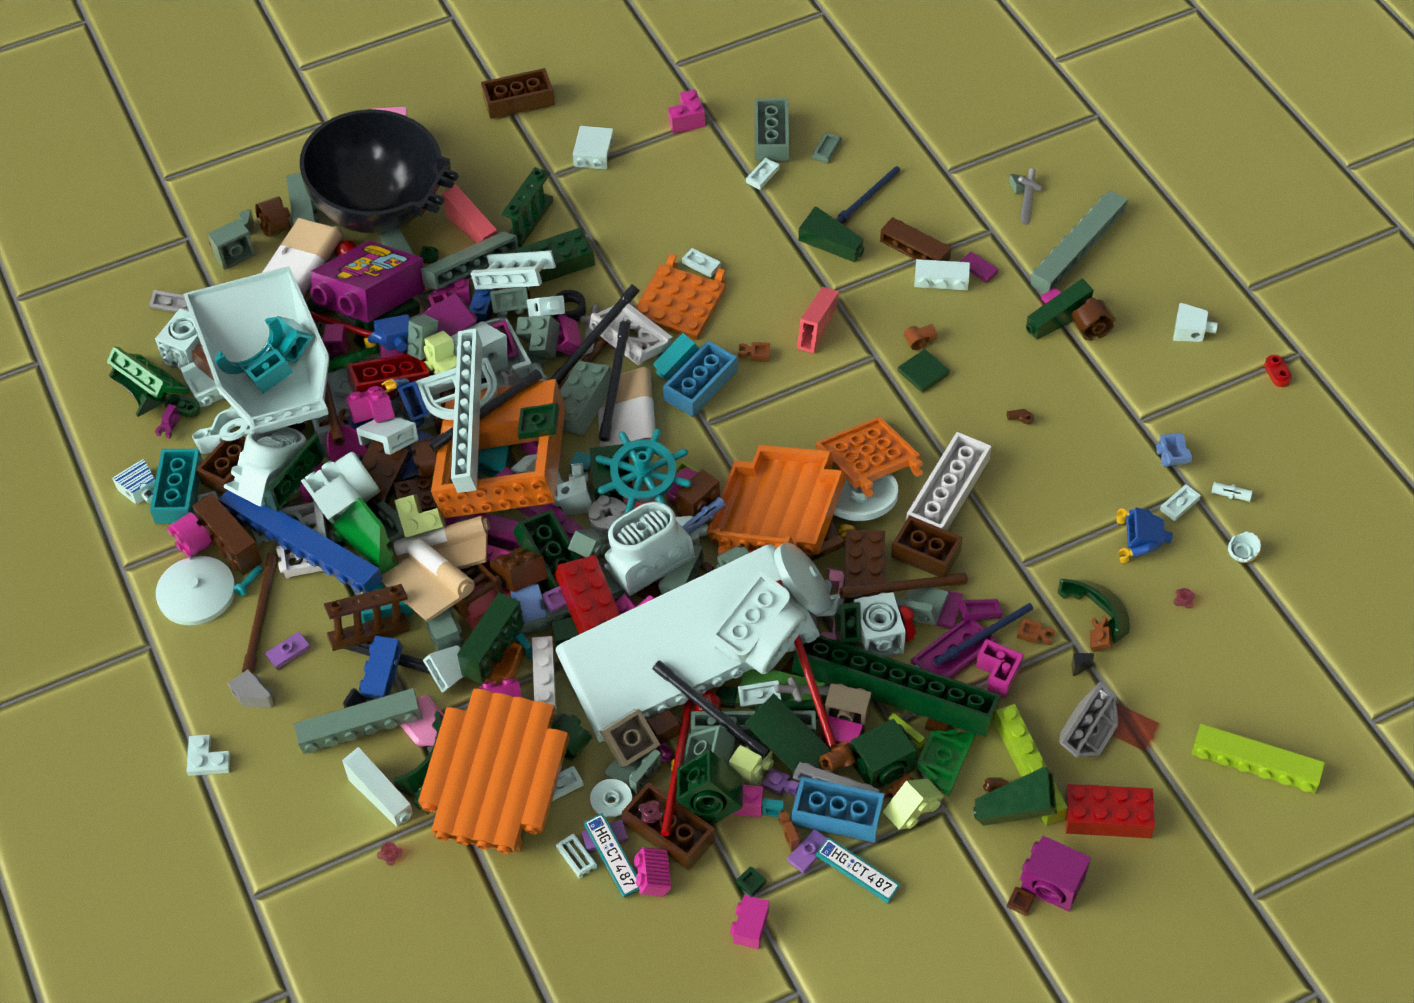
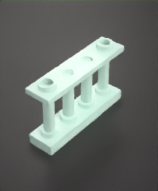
(513, 270)

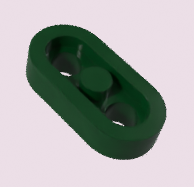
(185, 406)

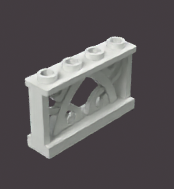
(647, 331)
(315, 517)

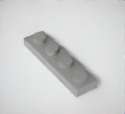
(809, 771)

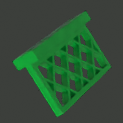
(145, 373)

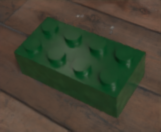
(569, 250)
(546, 538)
(491, 638)

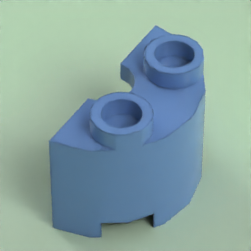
(1173, 450)
(530, 602)

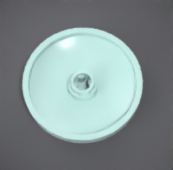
(857, 507)
(802, 578)
(195, 590)

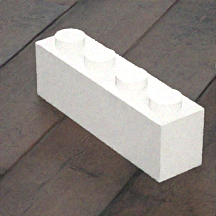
(544, 670)

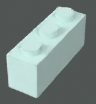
(942, 274)

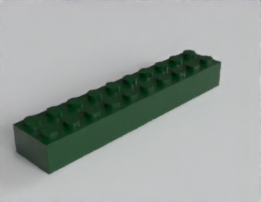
(901, 685)

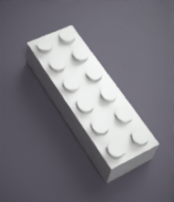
(951, 481)

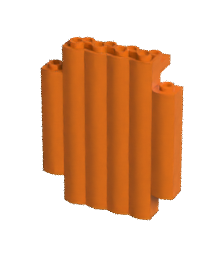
(778, 500)
(494, 771)

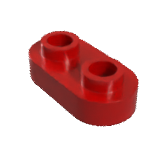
(1275, 368)
(907, 616)

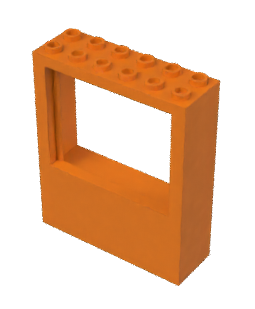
(498, 430)

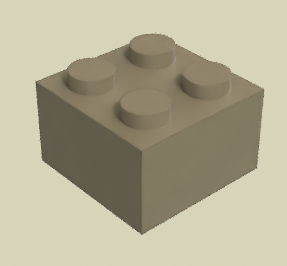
(848, 704)
(629, 737)

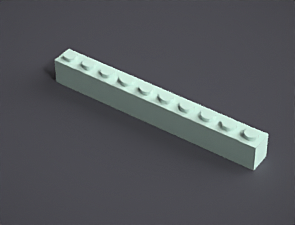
(467, 411)

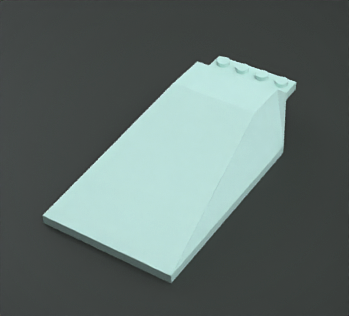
(232, 321)

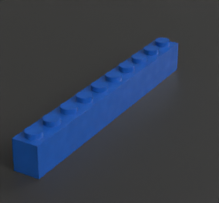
(304, 543)

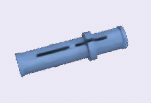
(715, 507)

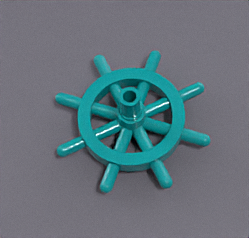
(642, 470)

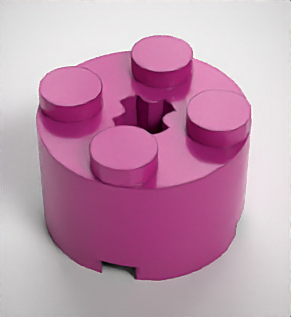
(189, 535)

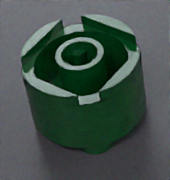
(578, 737)

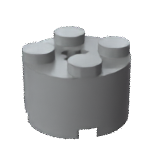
(605, 512)

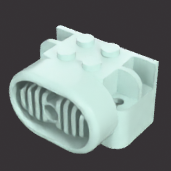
(263, 461)
(340, 485)
(646, 546)
(759, 625)

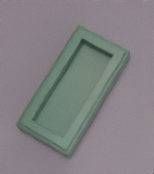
(826, 147)

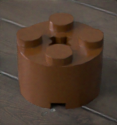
(273, 216)
(1093, 319)
(425, 458)

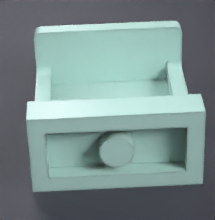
(592, 147)
(200, 385)
(393, 433)

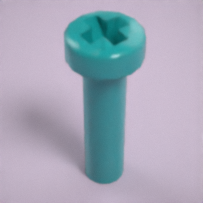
(241, 589)

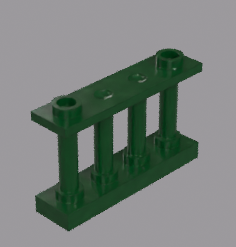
(528, 205)

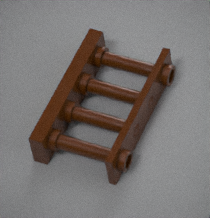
(493, 582)
(366, 632)

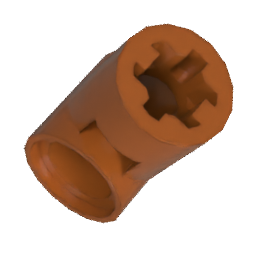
(918, 337)
(839, 757)

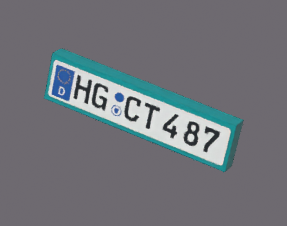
(612, 854)
(858, 870)

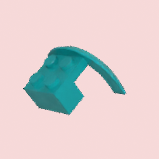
(265, 367)

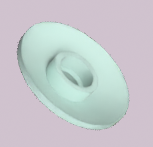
(610, 790)

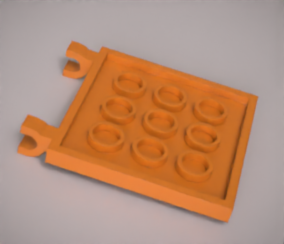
(681, 299)
(870, 453)

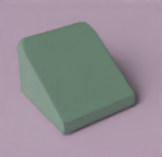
(1016, 186)
(247, 219)

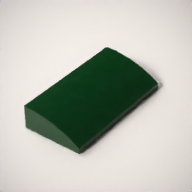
(290, 477)
(786, 734)

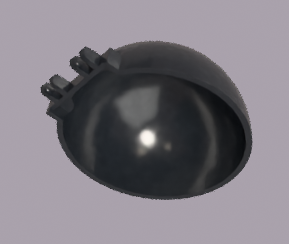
(374, 170)

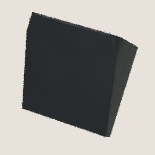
(1081, 662)
(353, 698)

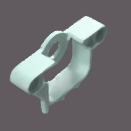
(209, 438)

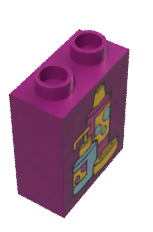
(367, 281)

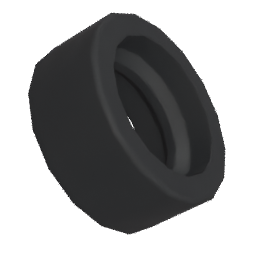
(576, 297)

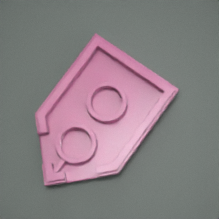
(421, 730)

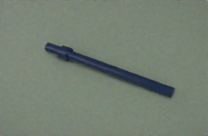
(845, 214)
(953, 652)

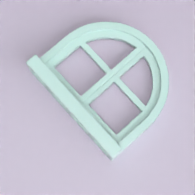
(446, 381)

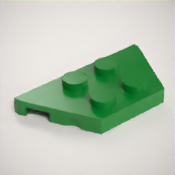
(353, 357)
(944, 757)

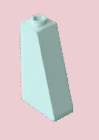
(376, 787)

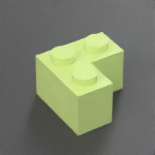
(439, 353)
(414, 520)
(750, 765)
(911, 801)

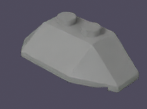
(1091, 723)

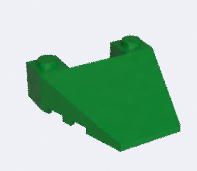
(366, 535)

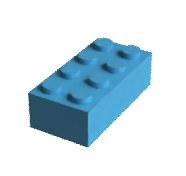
(700, 378)
(837, 809)

